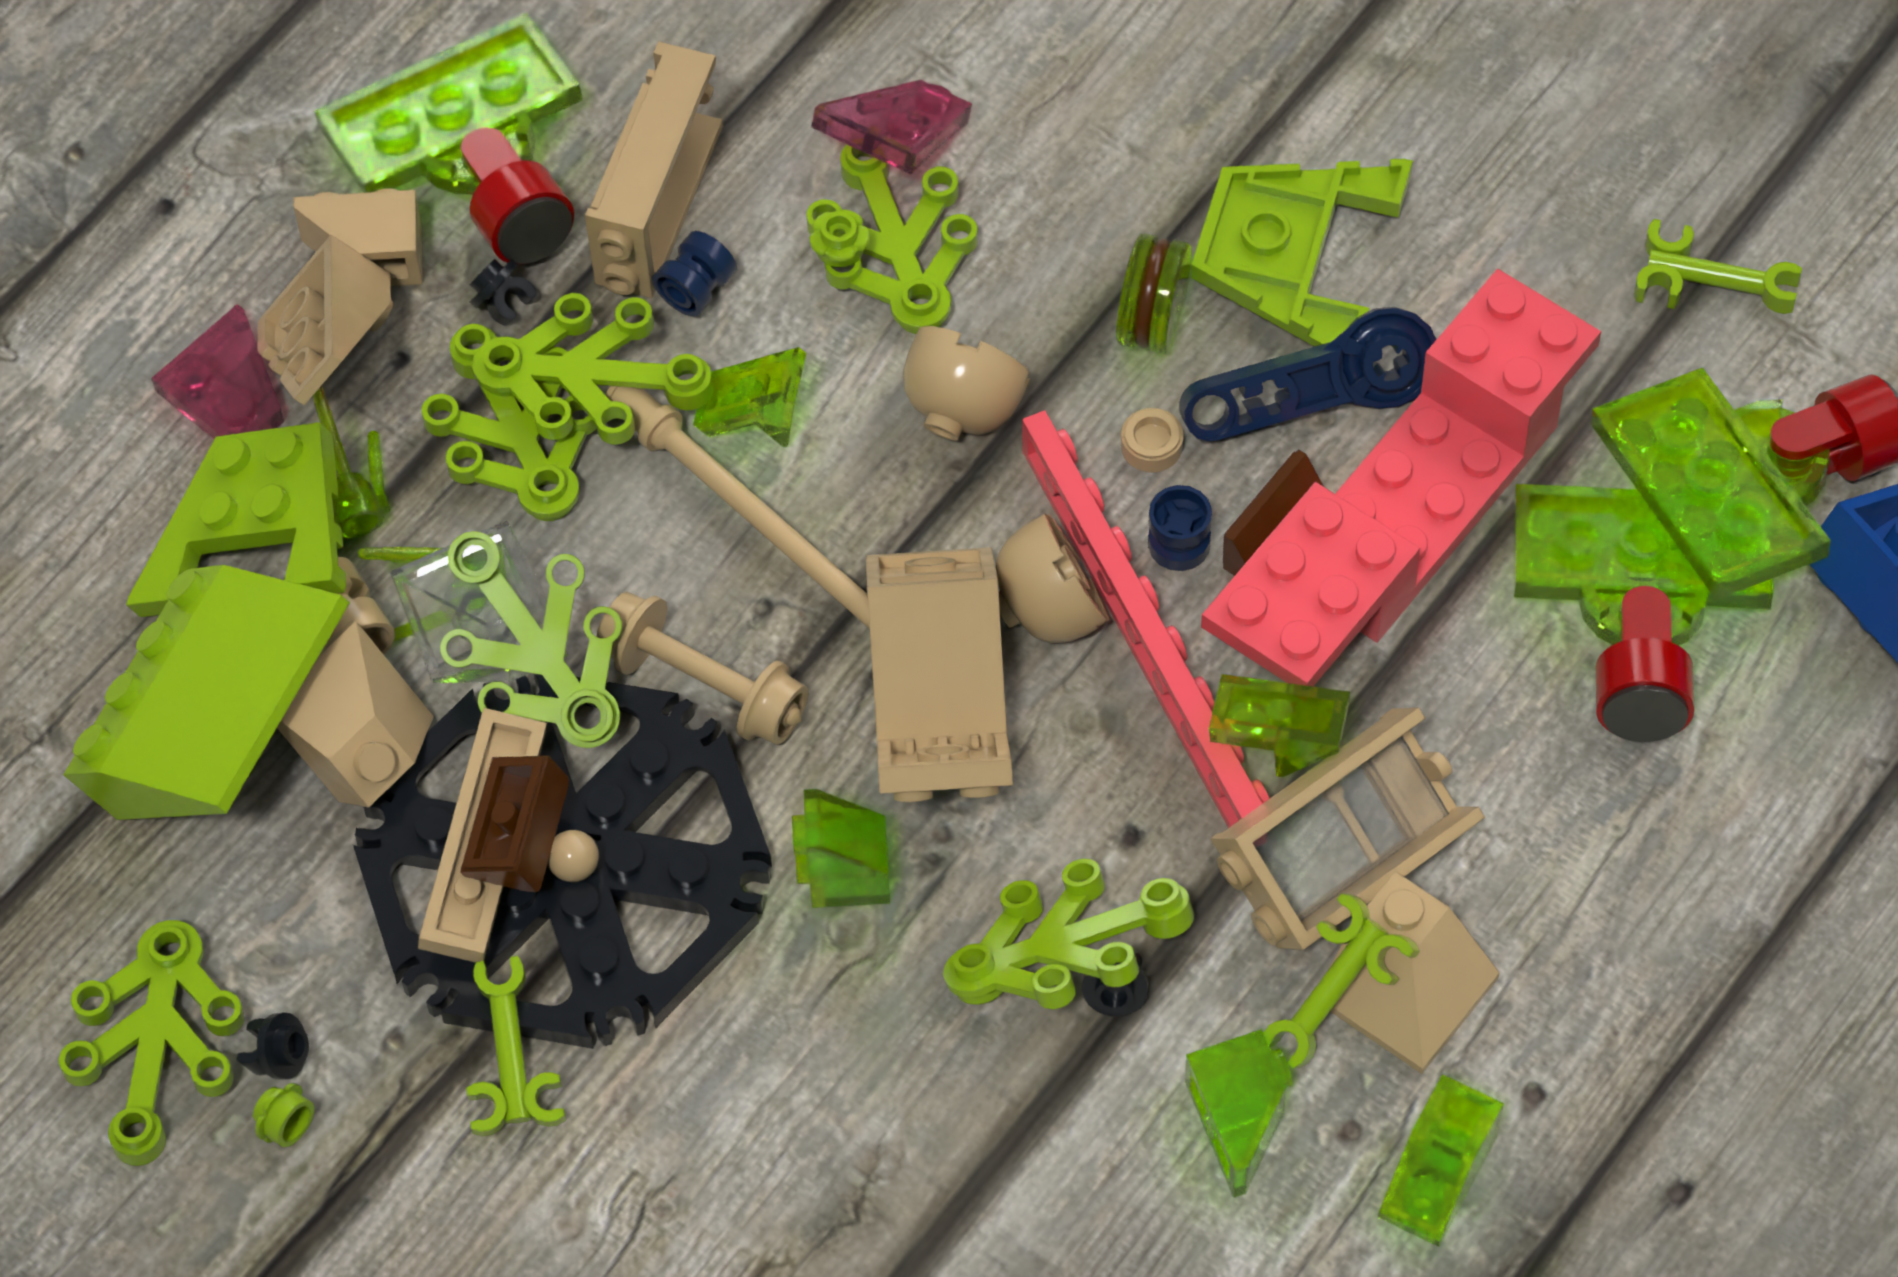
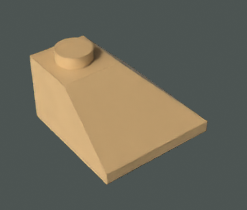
(356, 719)
(1433, 989)

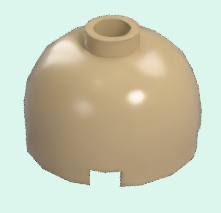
(961, 384)
(1046, 585)

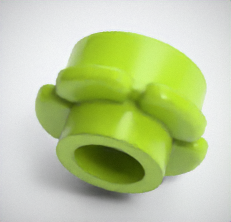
(839, 250)
(283, 1115)

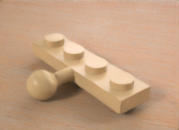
(465, 908)

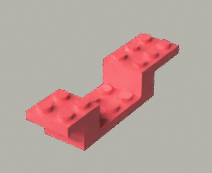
(1374, 544)

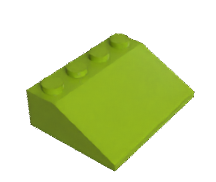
(203, 693)

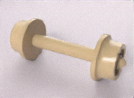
(770, 703)

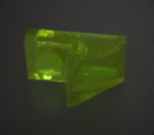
(755, 393)
(1288, 718)

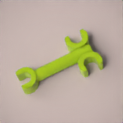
(1671, 264)
(1367, 945)
(516, 1099)

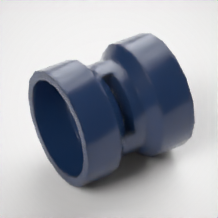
(694, 273)
(1179, 527)

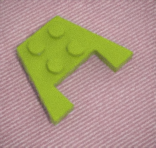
(1271, 231)
(251, 495)

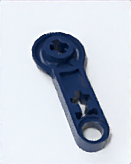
(1321, 376)

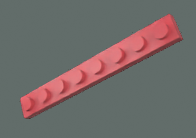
(1135, 609)

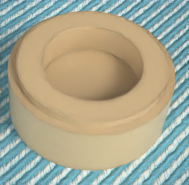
(1152, 440)

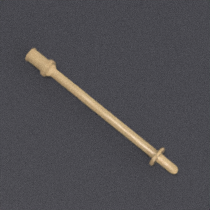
(661, 428)

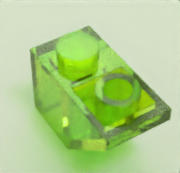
(841, 852)
(1441, 1160)

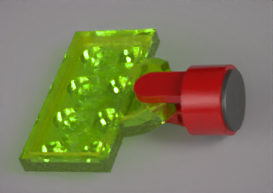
(468, 131)
(1740, 478)
(1630, 592)

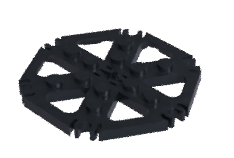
(582, 913)

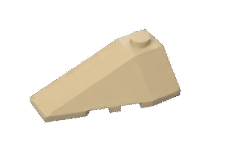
(323, 316)

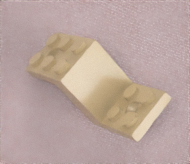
(938, 673)

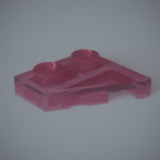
(895, 123)
(222, 380)

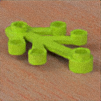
(901, 243)
(585, 368)
(512, 432)
(540, 649)
(993, 966)
(152, 1029)

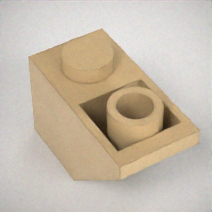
(376, 224)

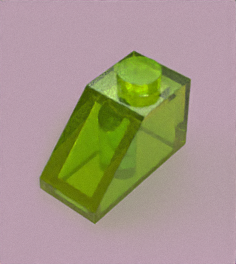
(1239, 1101)

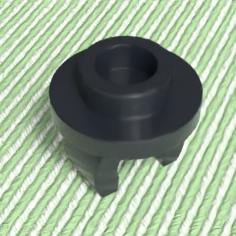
(494, 283)
(1116, 1000)
(280, 1046)

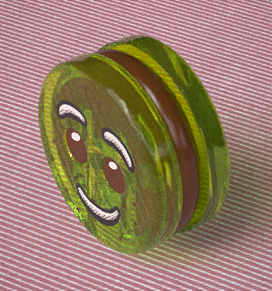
(1153, 293)

